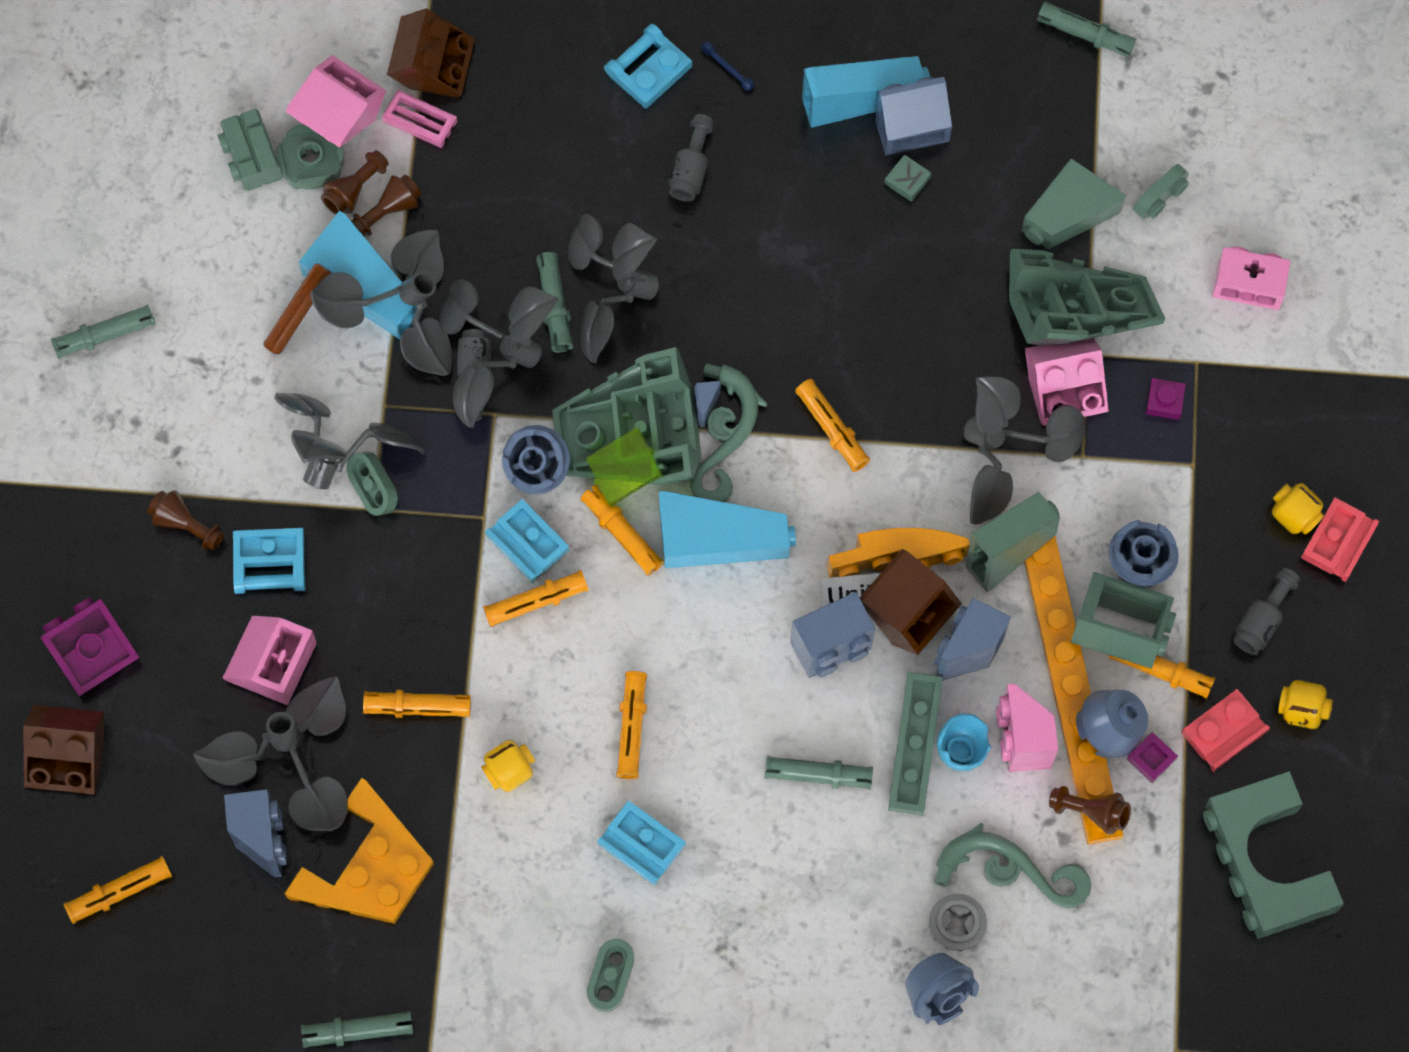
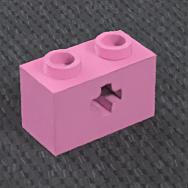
(1236, 285)

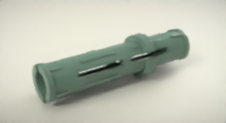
(1099, 34)
(559, 317)
(103, 331)
(819, 772)
(356, 1029)

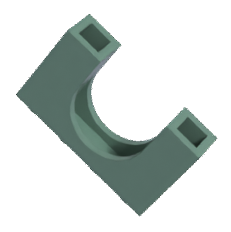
(1268, 904)

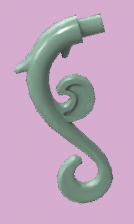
(732, 438)
(1018, 860)

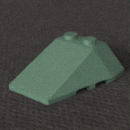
(1076, 303)
(647, 396)

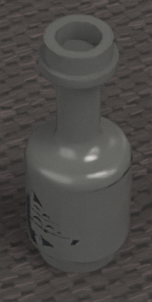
(691, 163)
(473, 349)
(1264, 616)

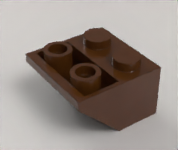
(430, 54)
(909, 602)
(63, 749)

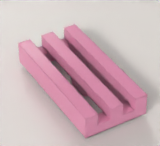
(413, 129)

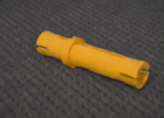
(840, 436)
(613, 520)
(536, 598)
(1175, 674)
(416, 704)
(631, 727)
(78, 908)

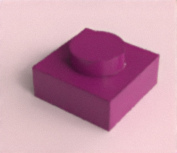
(1165, 398)
(1152, 757)

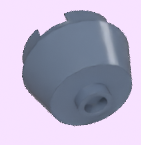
(535, 459)
(1143, 553)
(1112, 722)
(939, 988)

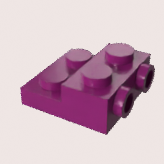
(88, 645)

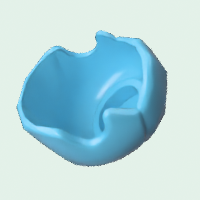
(963, 742)

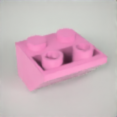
(336, 101)
(1067, 376)
(271, 657)
(1028, 731)

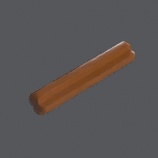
(295, 311)

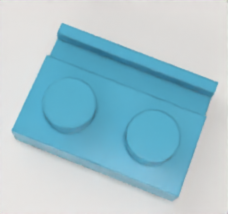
(527, 540)
(641, 843)

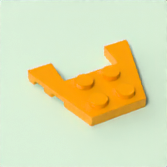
(381, 872)

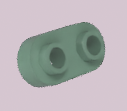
(1154, 199)
(372, 483)
(610, 976)

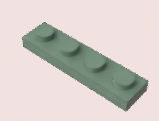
(915, 744)

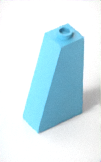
(853, 88)
(347, 251)
(719, 532)

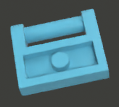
(656, 73)
(268, 549)

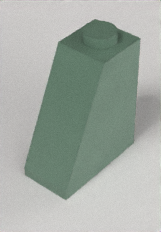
(1071, 206)
(1011, 539)

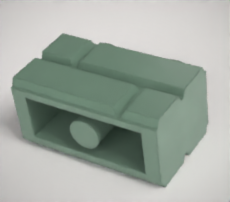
(251, 150)

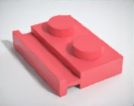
(1340, 539)
(1225, 730)

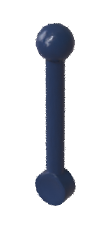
(746, 83)

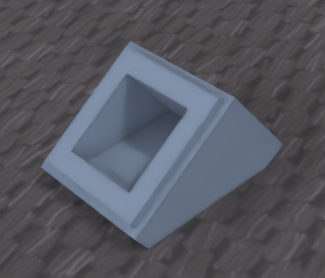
(706, 396)

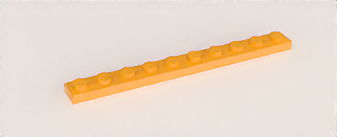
(1067, 678)

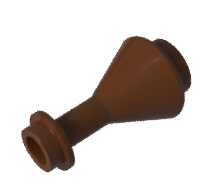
(344, 192)
(398, 196)
(171, 512)
(1107, 811)

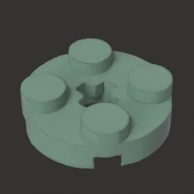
(301, 172)

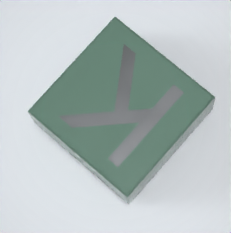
(907, 178)

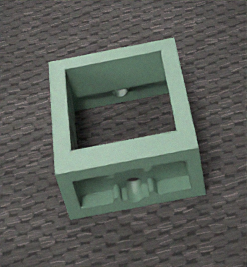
(1131, 601)

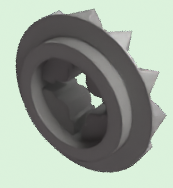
(960, 906)

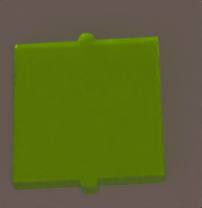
(624, 466)

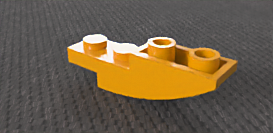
(879, 547)

